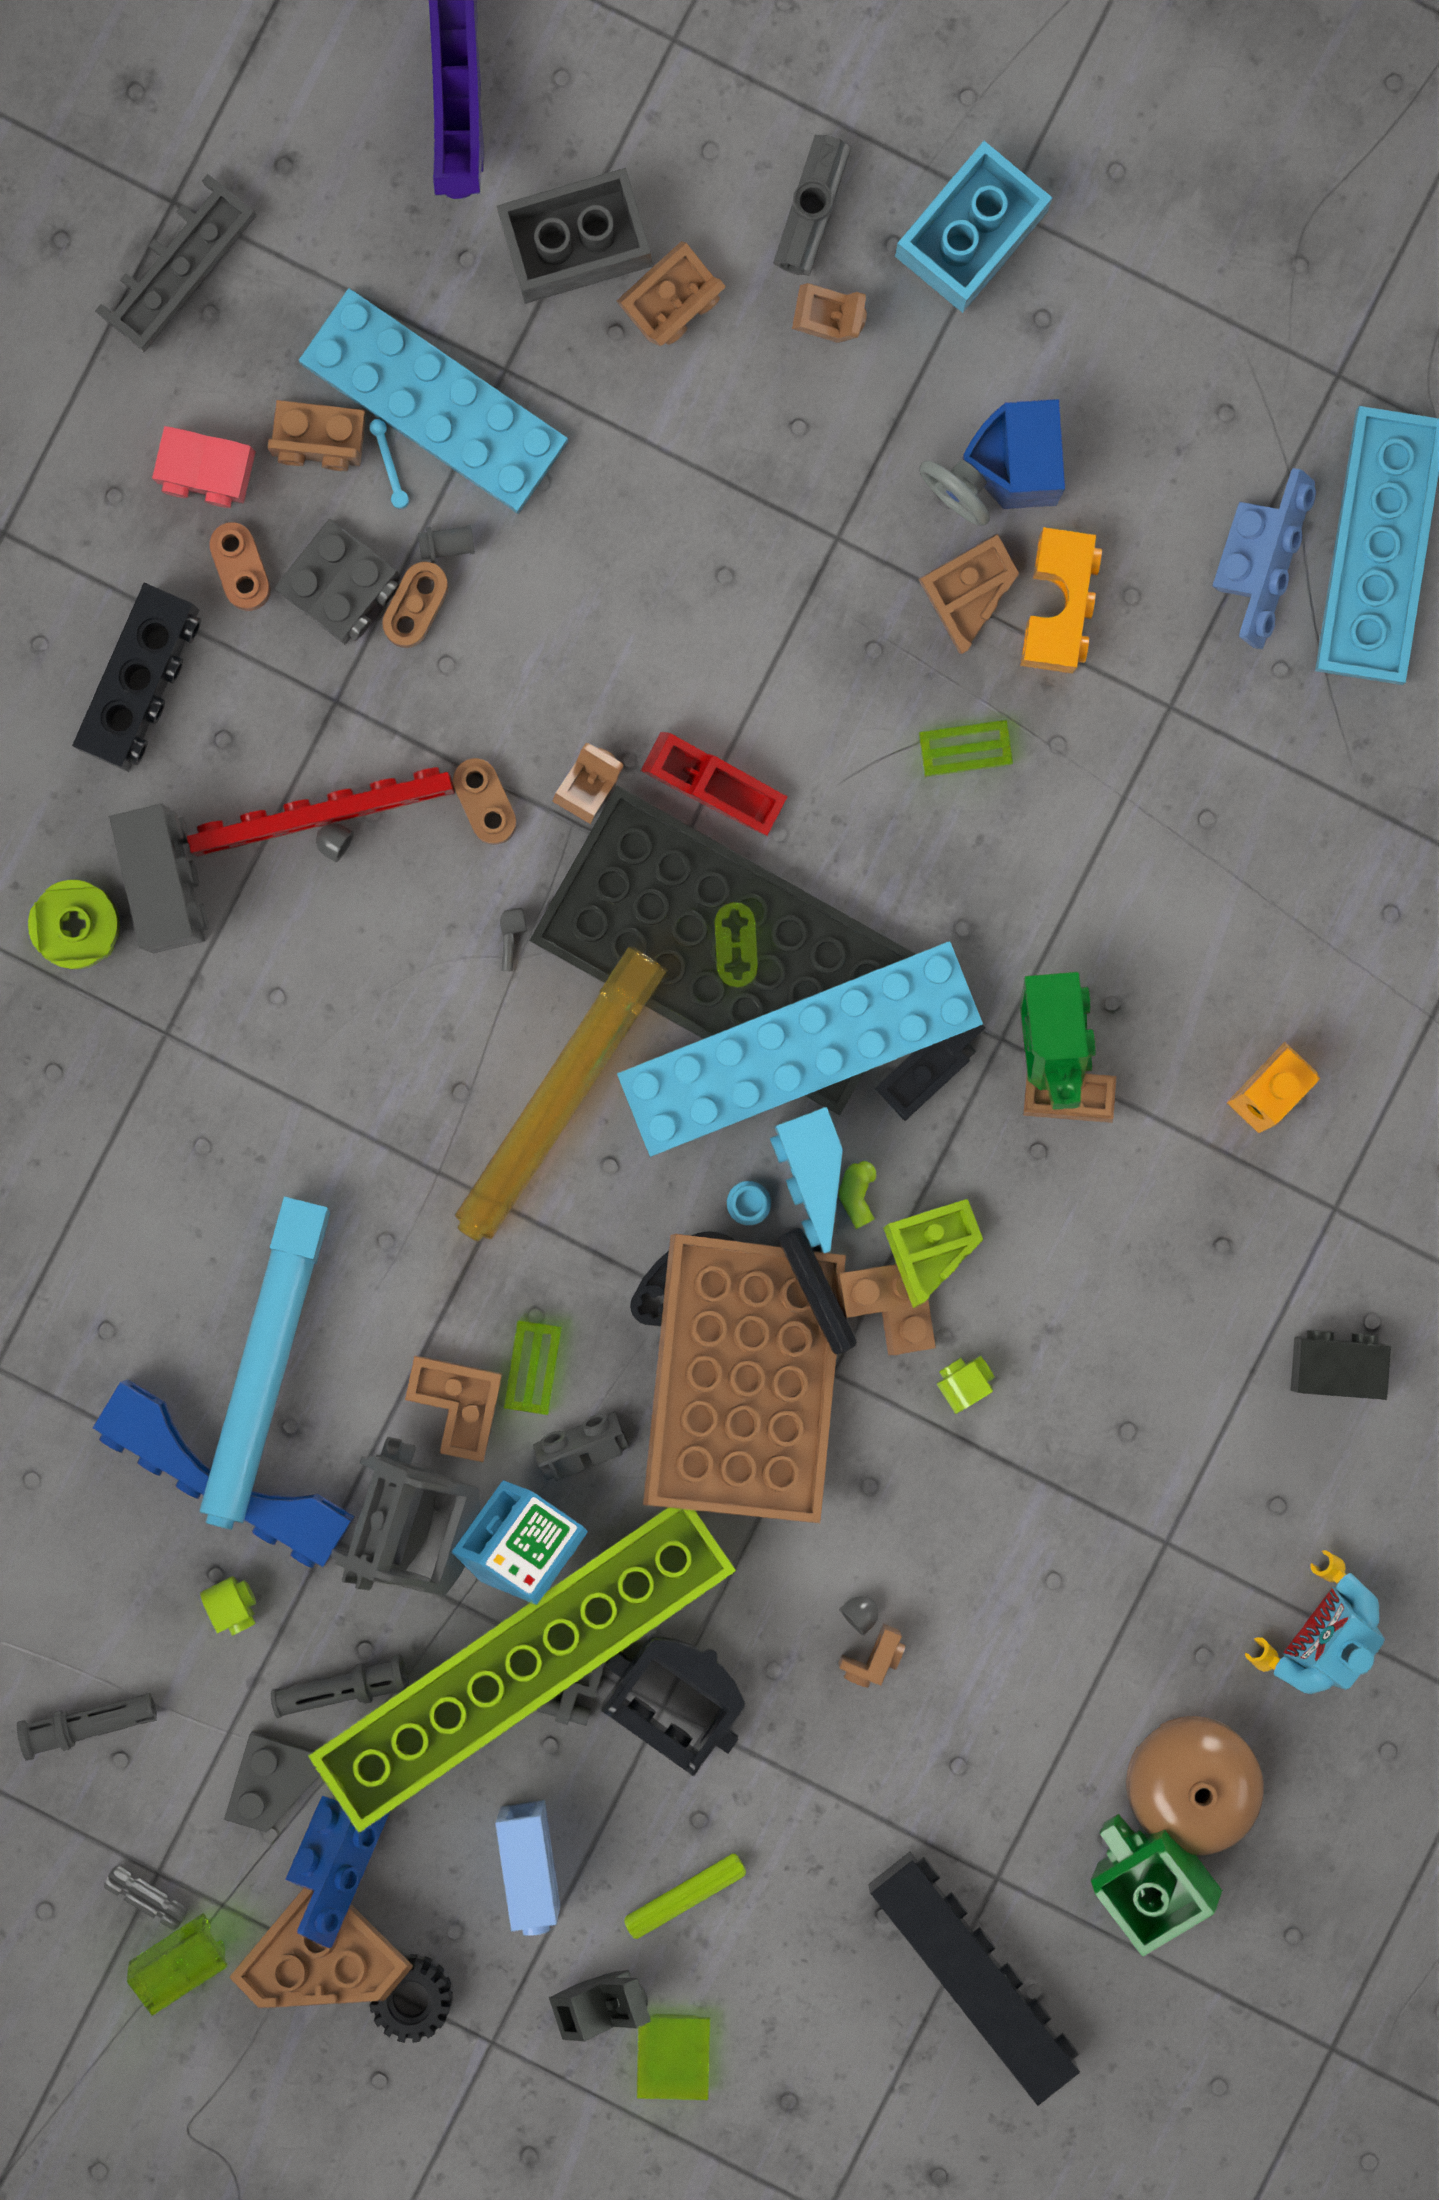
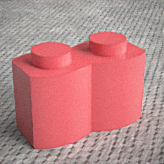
(203, 466)

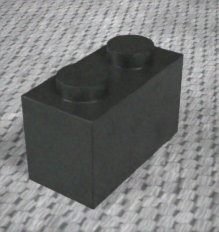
(1340, 1367)

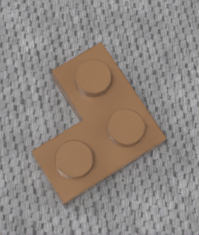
(883, 1291)
(467, 1394)

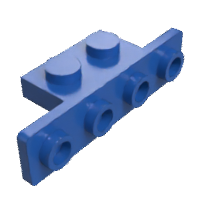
(332, 1866)

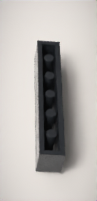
(974, 1978)

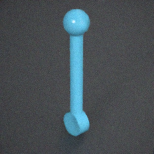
(399, 498)

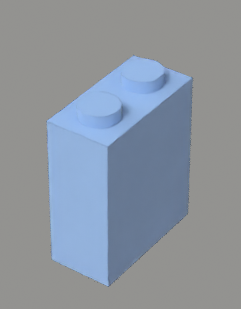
(528, 1867)

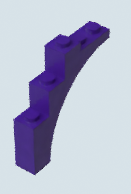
(456, 98)

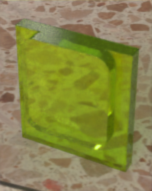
(673, 2057)

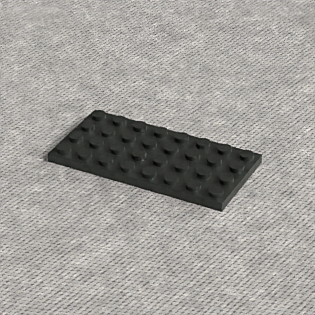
(659, 889)

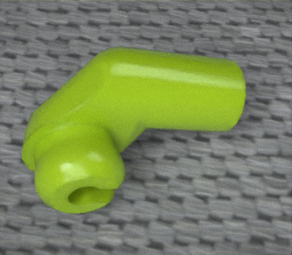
(853, 1190)

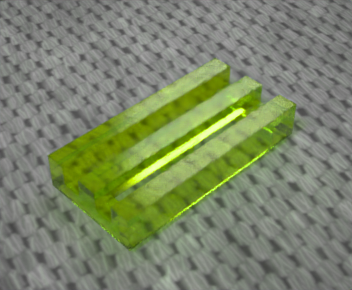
(928, 754)
(538, 1329)

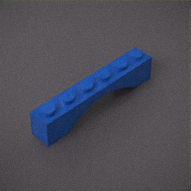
(144, 1426)

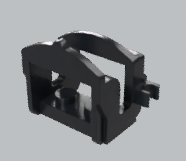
(699, 1671)

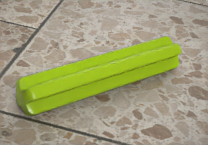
(685, 1896)

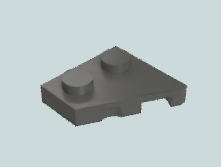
(269, 1781)

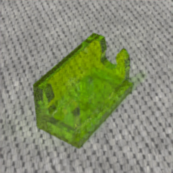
(176, 1965)

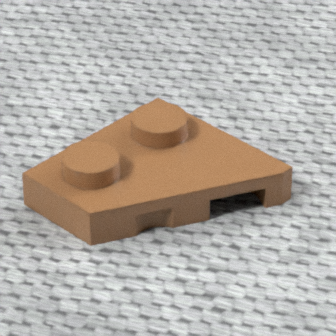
(969, 588)

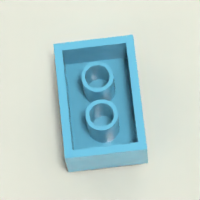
(973, 226)

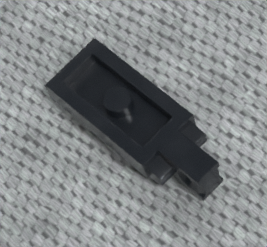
(926, 1072)

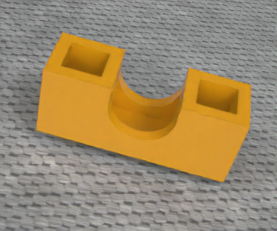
(1068, 562)

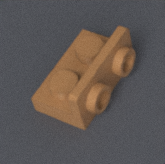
(317, 434)

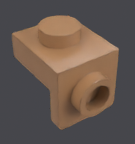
(829, 313)
(589, 782)
(885, 1654)

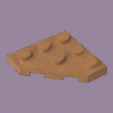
(299, 1972)

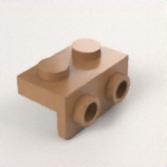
(671, 295)

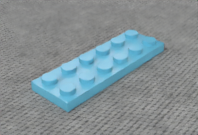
(433, 400)
(1380, 546)

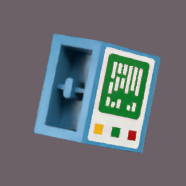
(519, 1543)

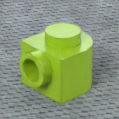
(965, 1383)
(229, 1605)

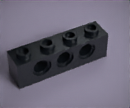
(150, 611)

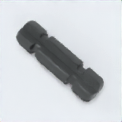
(145, 1897)

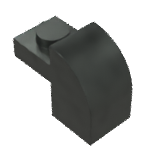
(600, 2005)

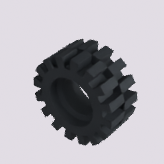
(431, 2017)

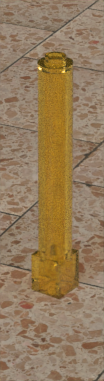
(560, 1094)

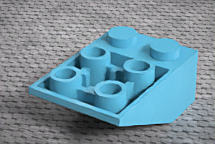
(815, 1162)

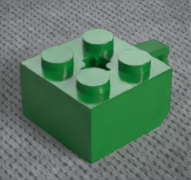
(1057, 1036)
(1152, 1885)

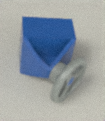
(1011, 456)

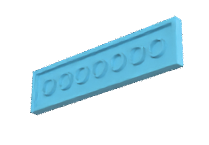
(799, 1048)

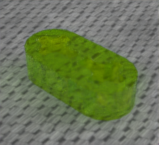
(747, 944)

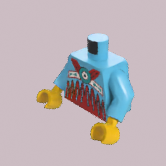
(1334, 1641)

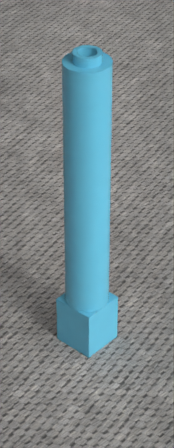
(264, 1361)

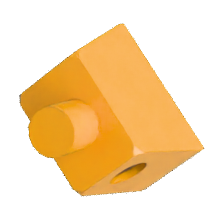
(1274, 1089)

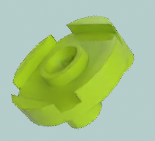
(54, 908)

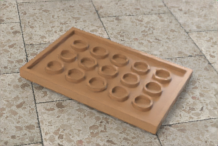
(740, 1384)

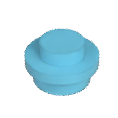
(748, 1203)

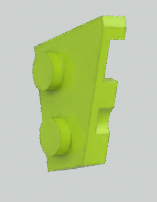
(932, 1246)

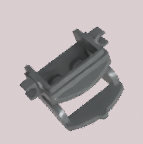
(397, 1522)

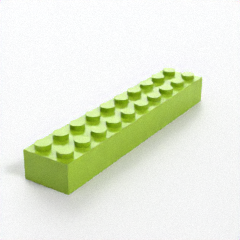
(520, 1665)

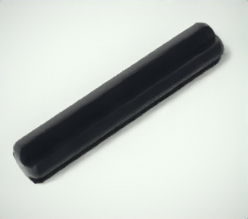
(817, 1291)

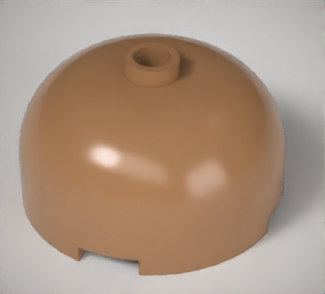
(1178, 1762)

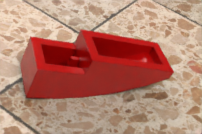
(713, 783)

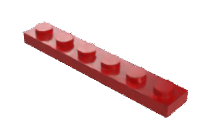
(302, 816)

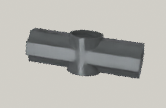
(819, 180)

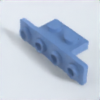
(1260, 554)

